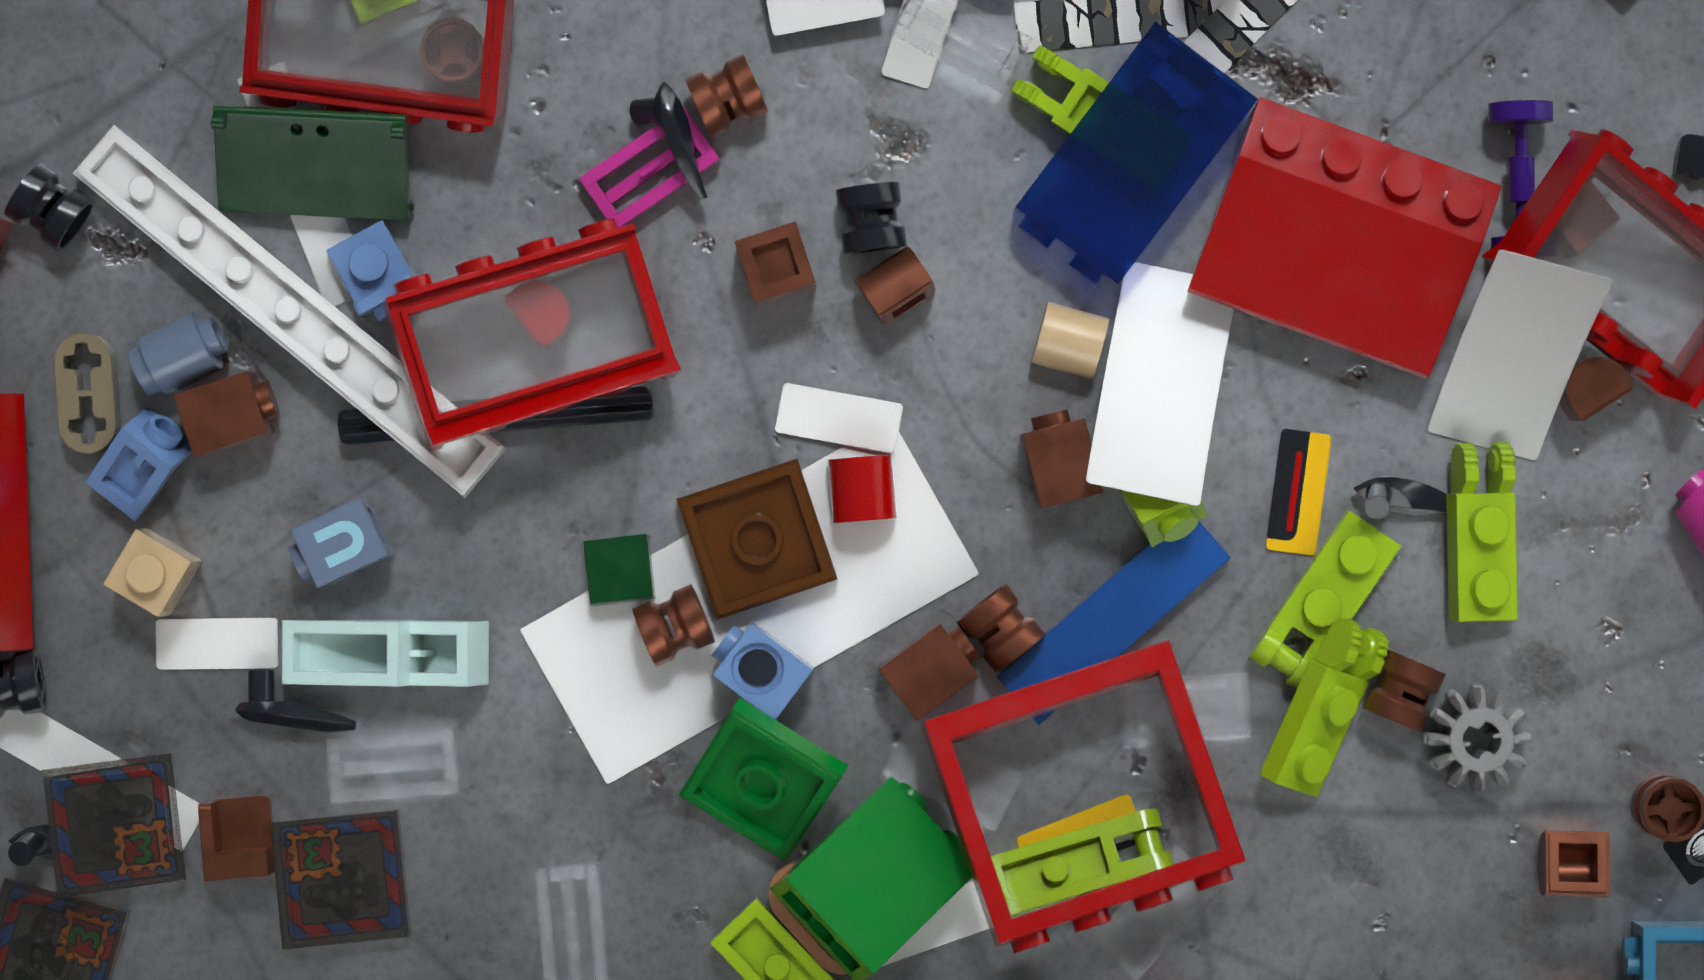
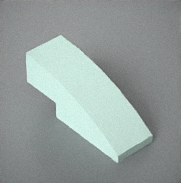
(385, 652)

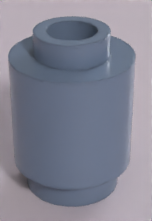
(178, 354)

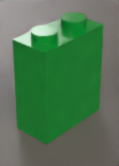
(874, 878)

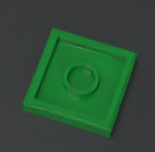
(763, 779)

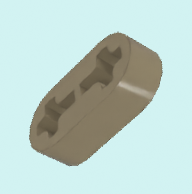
(71, 393)

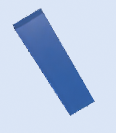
(1119, 610)

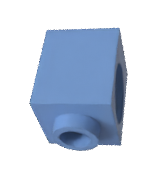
(777, 693)

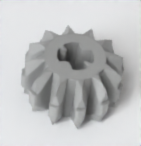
(1475, 716)

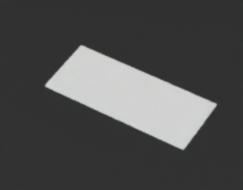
(638, 711)

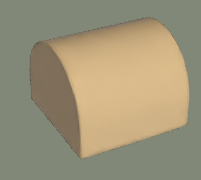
(1070, 340)

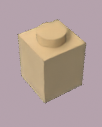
(152, 572)

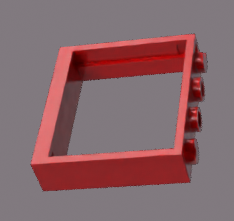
(1091, 908)

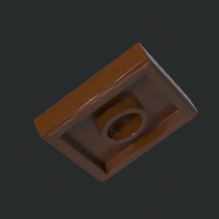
(757, 539)

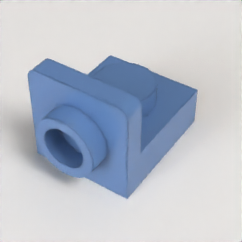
(370, 268)
(140, 462)

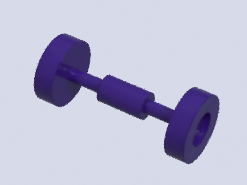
(1521, 166)

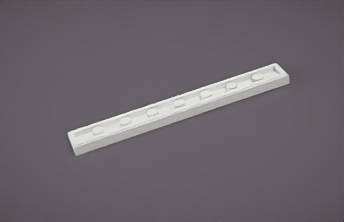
(275, 301)

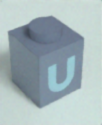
(339, 543)

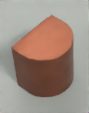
(896, 285)
(1593, 386)
(1574, 864)

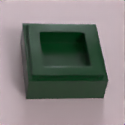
(619, 570)

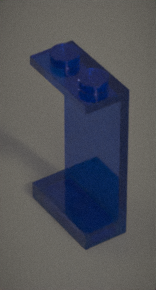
(1133, 157)

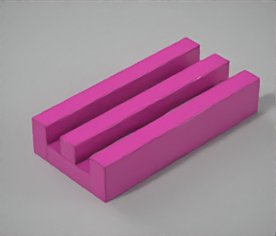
(629, 152)

